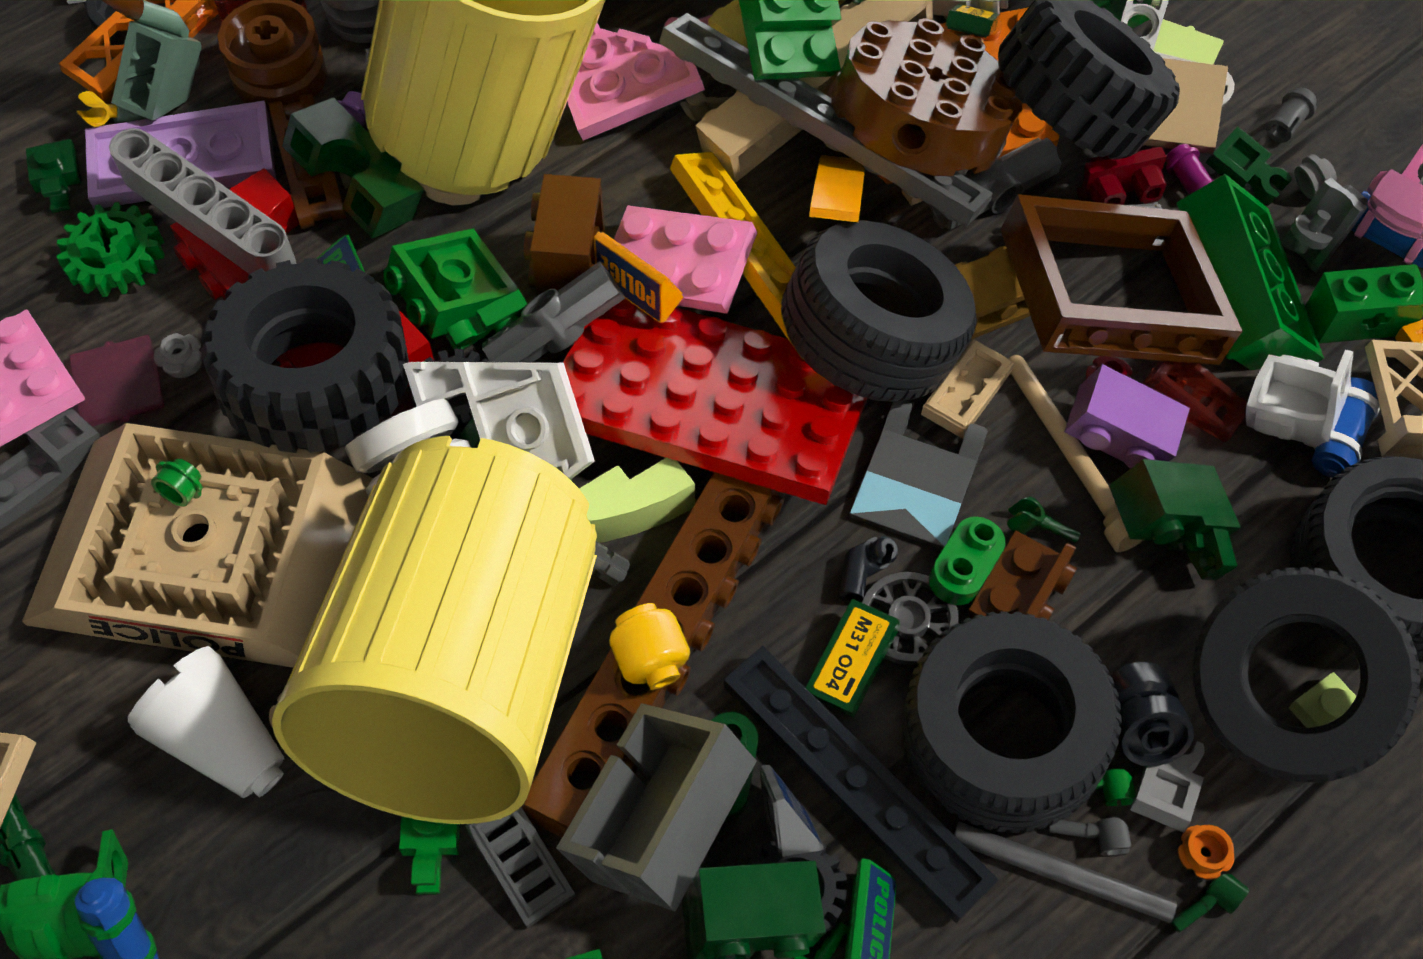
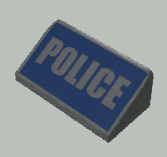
(786, 817)

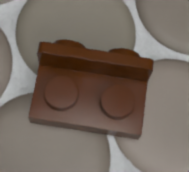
(1025, 579)

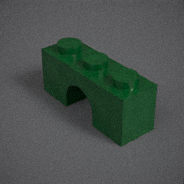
(332, 140)

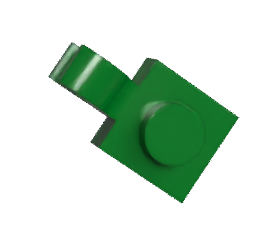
(427, 844)

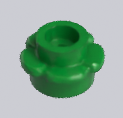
(177, 481)

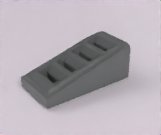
(547, 901)

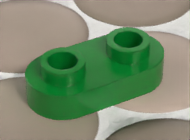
(968, 556)

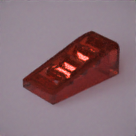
(1203, 384)

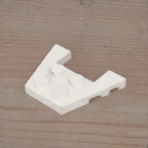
(514, 405)

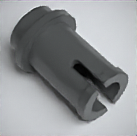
(1295, 108)

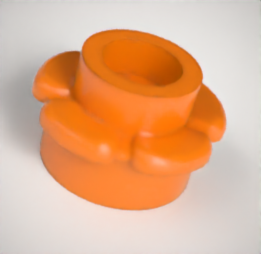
(1215, 840)

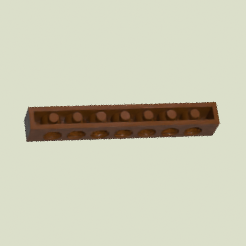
(551, 797)

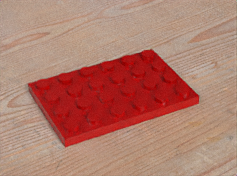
(713, 398)

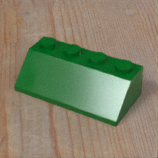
(1253, 273)

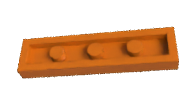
(193, 12)

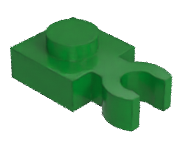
(486, 321)

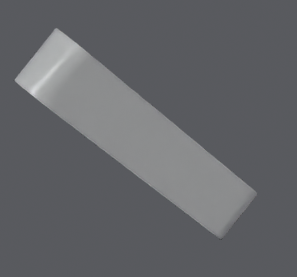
(199, 202)

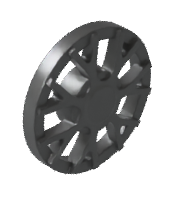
(912, 613)

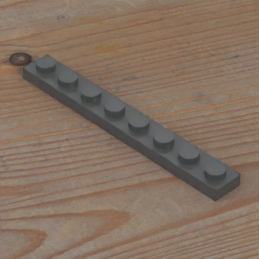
(812, 110)

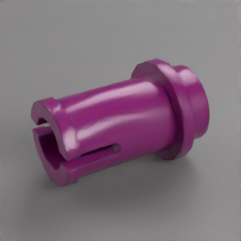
(1185, 164)

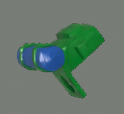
(76, 913)

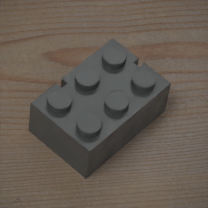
(658, 833)

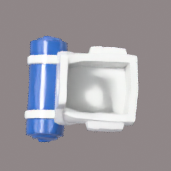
(1315, 407)

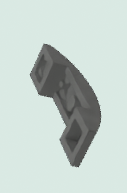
(43, 465)

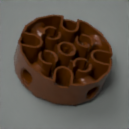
(925, 97)

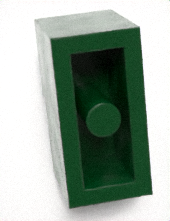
(1181, 508)

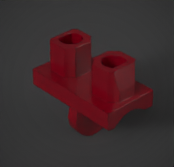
(1111, 179)

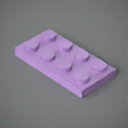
(220, 141)

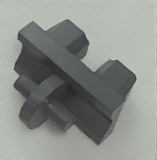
(1325, 223)

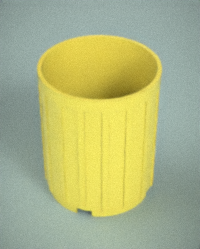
(472, 85)
(443, 635)

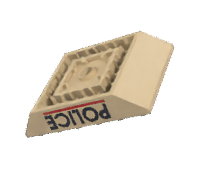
(241, 588)

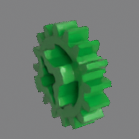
(110, 249)

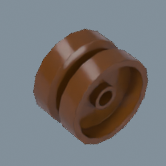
(272, 52)

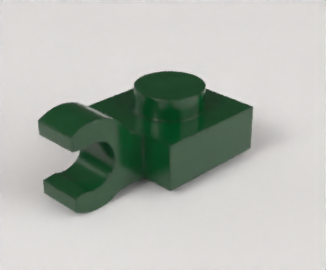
(52, 170)

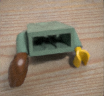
(153, 68)

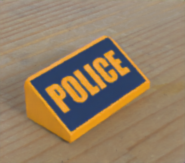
(637, 279)

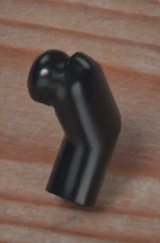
(864, 562)

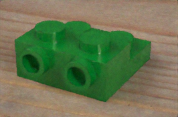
(791, 37)
(445, 279)

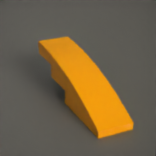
(837, 189)

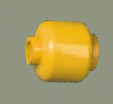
(649, 646)

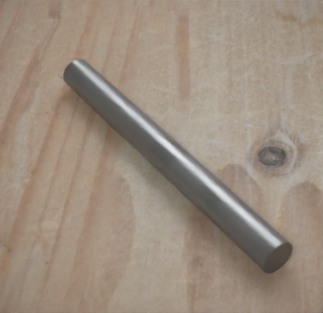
(1066, 872)

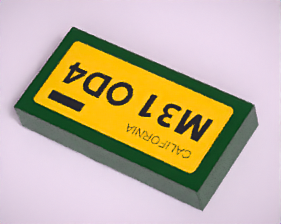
(972, 20)
(853, 657)

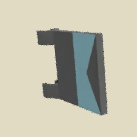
(915, 485)

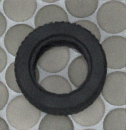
(1365, 491)

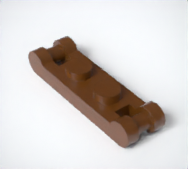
(300, 181)

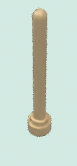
(1074, 453)

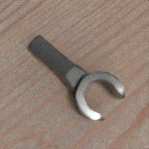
(1111, 834)

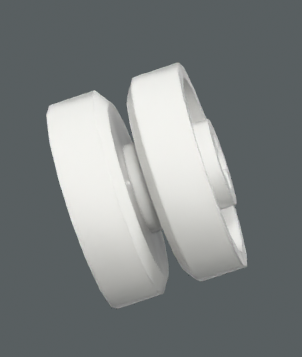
(386, 440)

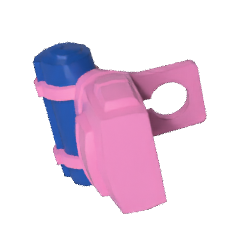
(1395, 212)

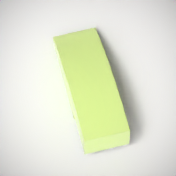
(637, 504)

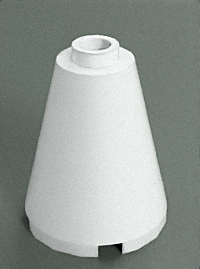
(209, 725)

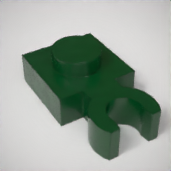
(1245, 163)

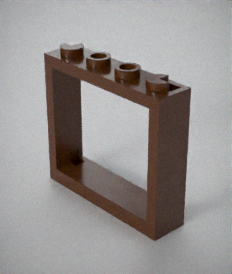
(1108, 331)

